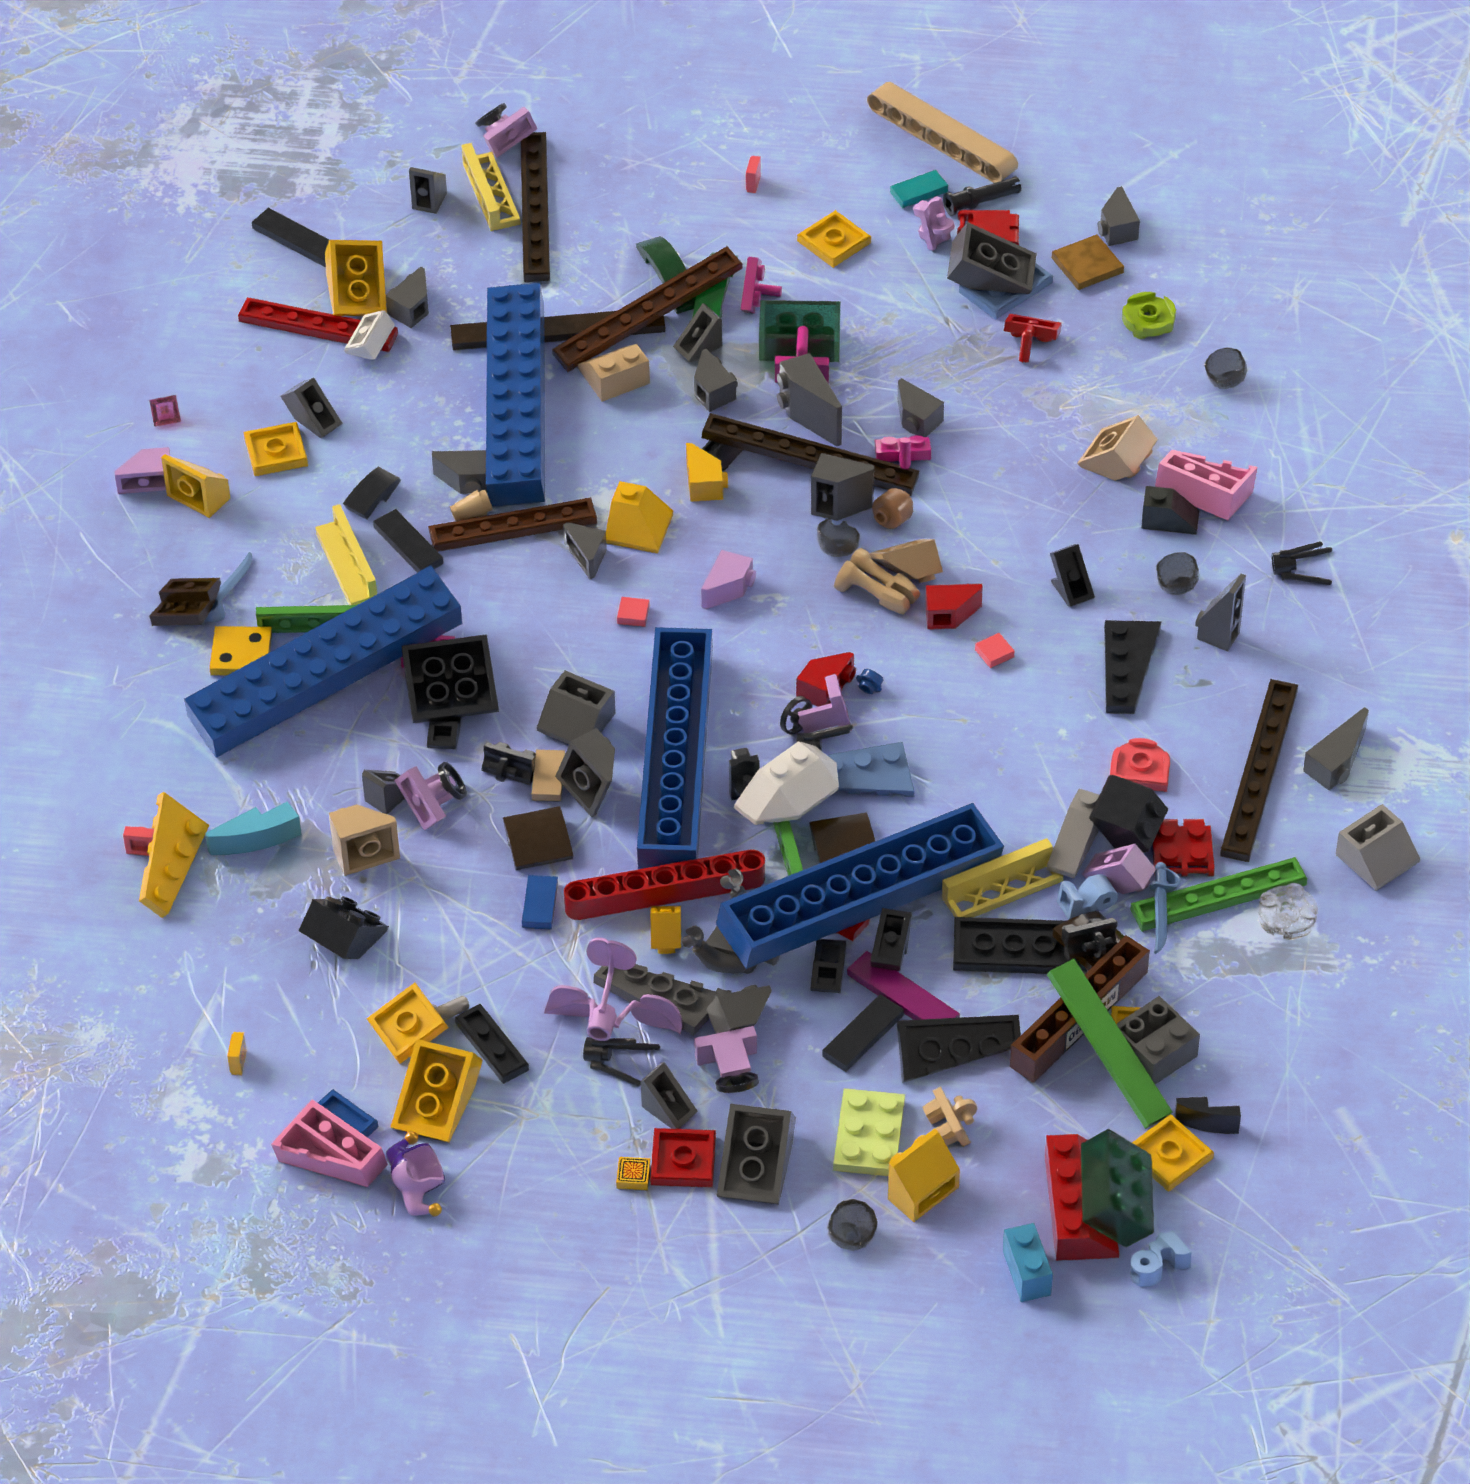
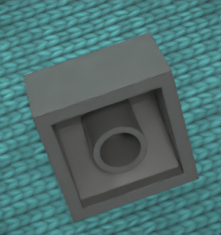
(588, 769)

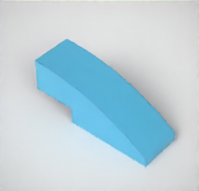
(254, 831)

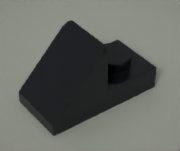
(1072, 577)
(891, 939)

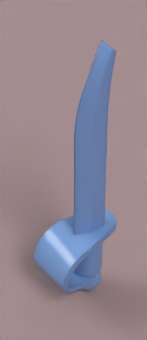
(217, 612)
(1160, 888)

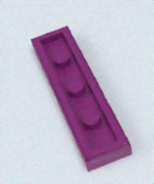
(900, 990)

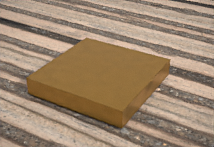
(1087, 262)

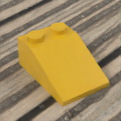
(355, 277)
(436, 1090)

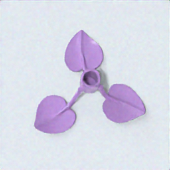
(602, 1018)

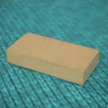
(545, 784)

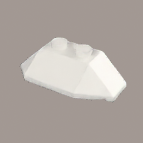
(789, 785)

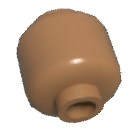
(892, 508)

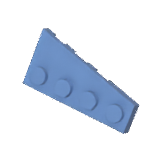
(874, 769)

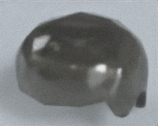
(1226, 368)
(837, 539)
(1177, 573)
(852, 1224)

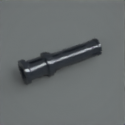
(971, 197)

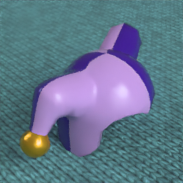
(415, 1173)

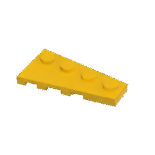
(171, 853)

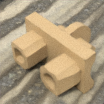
(961, 1111)

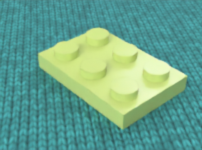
(868, 1131)

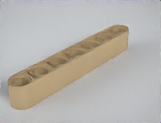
(942, 132)

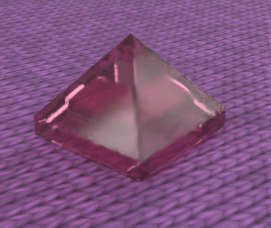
(165, 410)

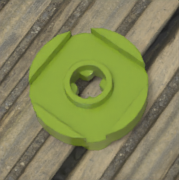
(1143, 326)

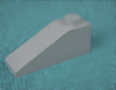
(1075, 835)

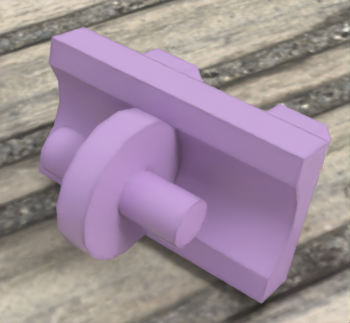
(935, 225)

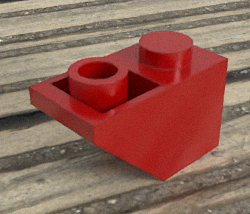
(951, 604)
(812, 681)

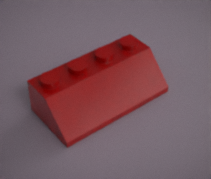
(1064, 1177)

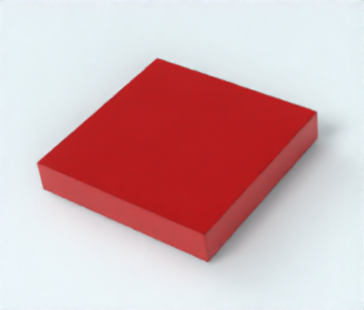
(683, 1157)

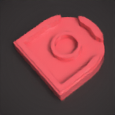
(1142, 763)

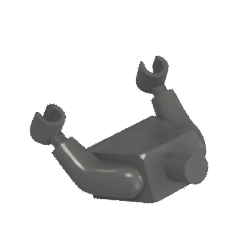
(716, 951)

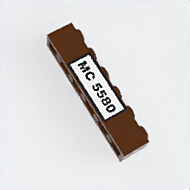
(1058, 1030)

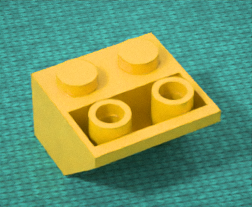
(922, 1175)

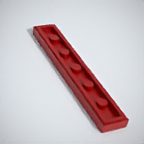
(303, 321)

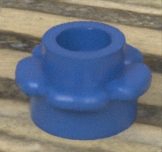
(869, 681)

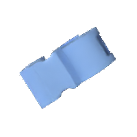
(1093, 894)
(1148, 1265)

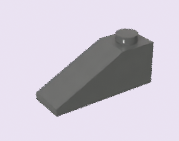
(1222, 619)
(1333, 756)

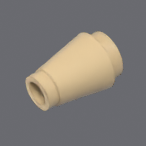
(472, 506)

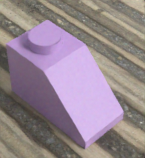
(142, 472)
(727, 579)
(1124, 867)

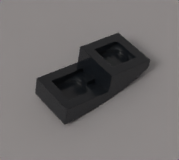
(370, 491)
(444, 733)
(828, 965)
(1198, 1115)

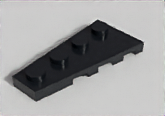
(1127, 661)
(944, 1043)

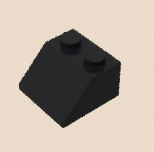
(1128, 813)

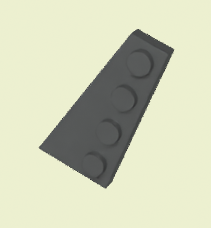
(688, 998)

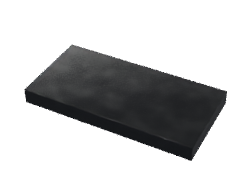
(1006, 945)

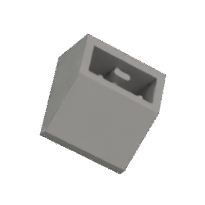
(1377, 847)

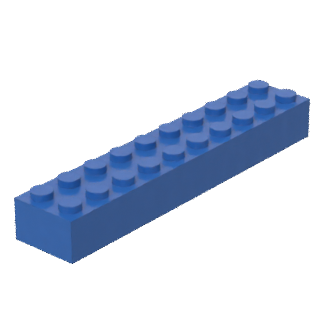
(515, 395)
(322, 661)
(675, 747)
(856, 885)

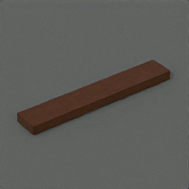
(512, 524)

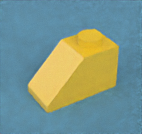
(704, 475)
(665, 928)

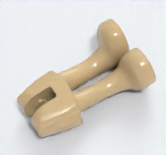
(898, 589)

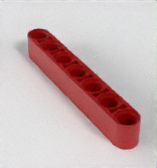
(661, 884)

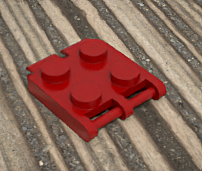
(994, 221)
(1184, 846)

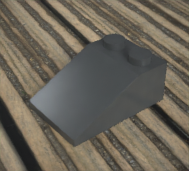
(990, 262)
(809, 398)
(756, 1153)

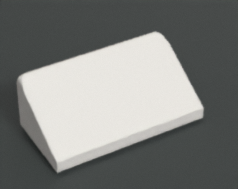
(370, 335)

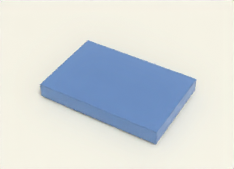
(999, 303)

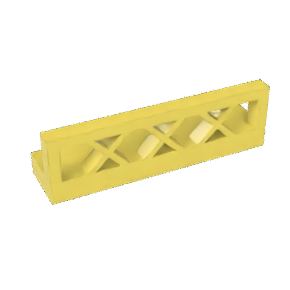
(485, 192)
(346, 558)
(996, 876)

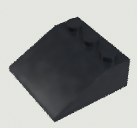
(449, 678)

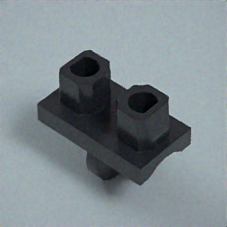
(508, 763)
(741, 771)
(1089, 938)

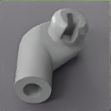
(452, 1007)

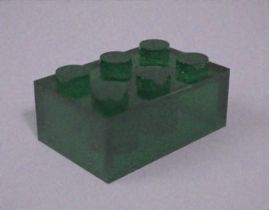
(780, 325)
(1117, 1188)

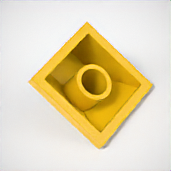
(195, 485)
(637, 518)

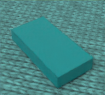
(919, 188)

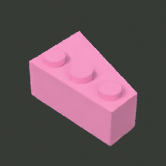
(1207, 484)
(329, 1147)

